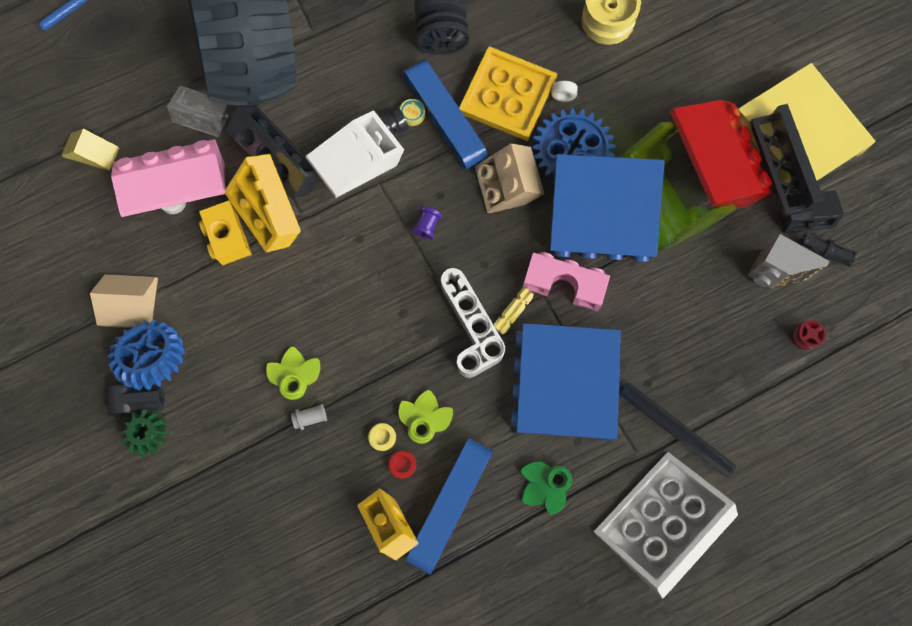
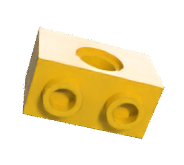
(234, 244)
(387, 524)

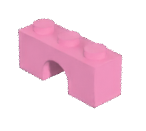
(588, 283)

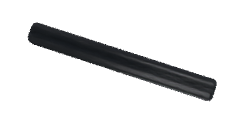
(678, 430)

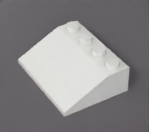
(666, 523)

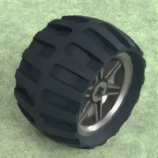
(244, 49)

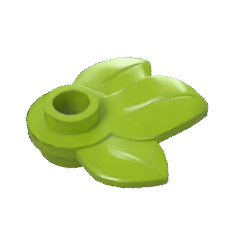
(293, 369)
(424, 413)

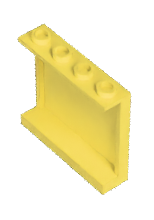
(822, 119)

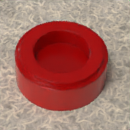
(402, 464)

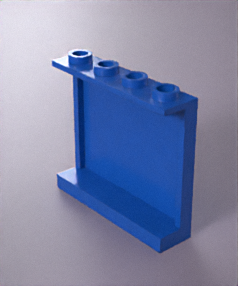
(606, 206)
(567, 381)

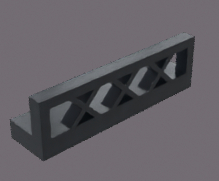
(795, 157)

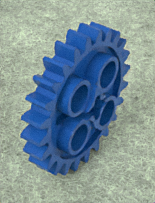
(552, 138)

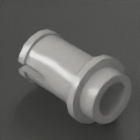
(308, 417)

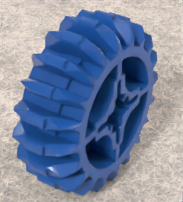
(149, 361)

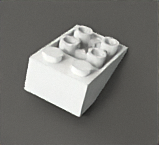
(356, 154)

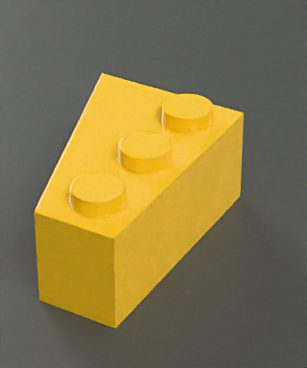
(263, 203)

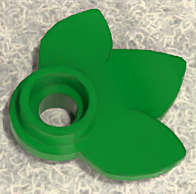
(542, 488)

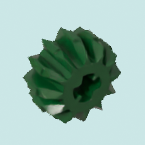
(153, 435)

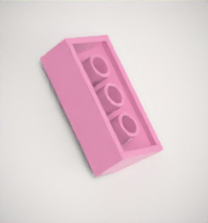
(168, 177)

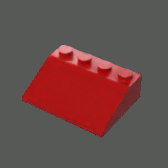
(722, 153)

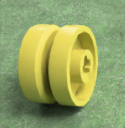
(609, 20)

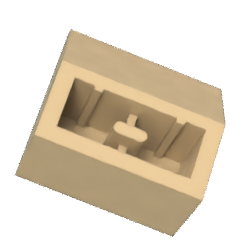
(509, 178)

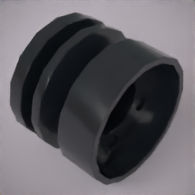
(441, 25)

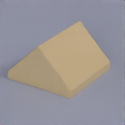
(124, 300)

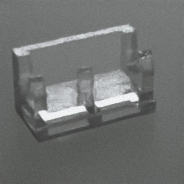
(197, 112)

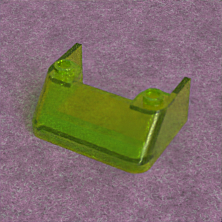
(675, 222)

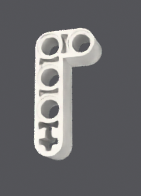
(468, 319)

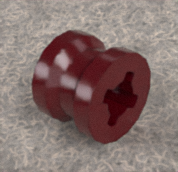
(814, 332)

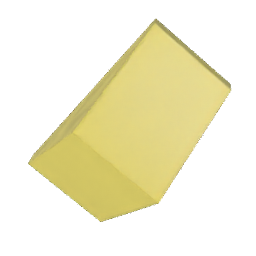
(90, 149)

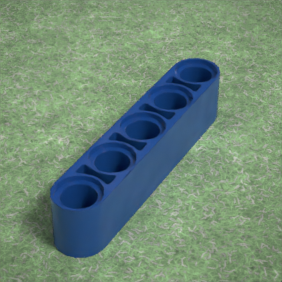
(445, 114)
(449, 506)

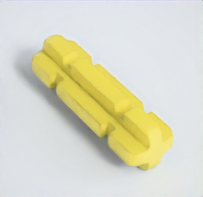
(513, 310)

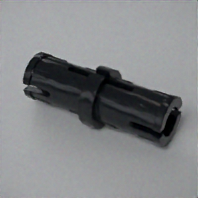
(828, 249)

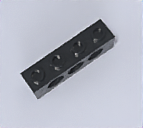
(262, 137)

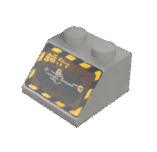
(785, 263)

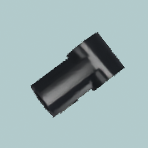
(126, 400)

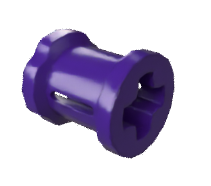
(426, 222)

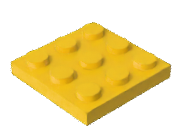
(508, 93)

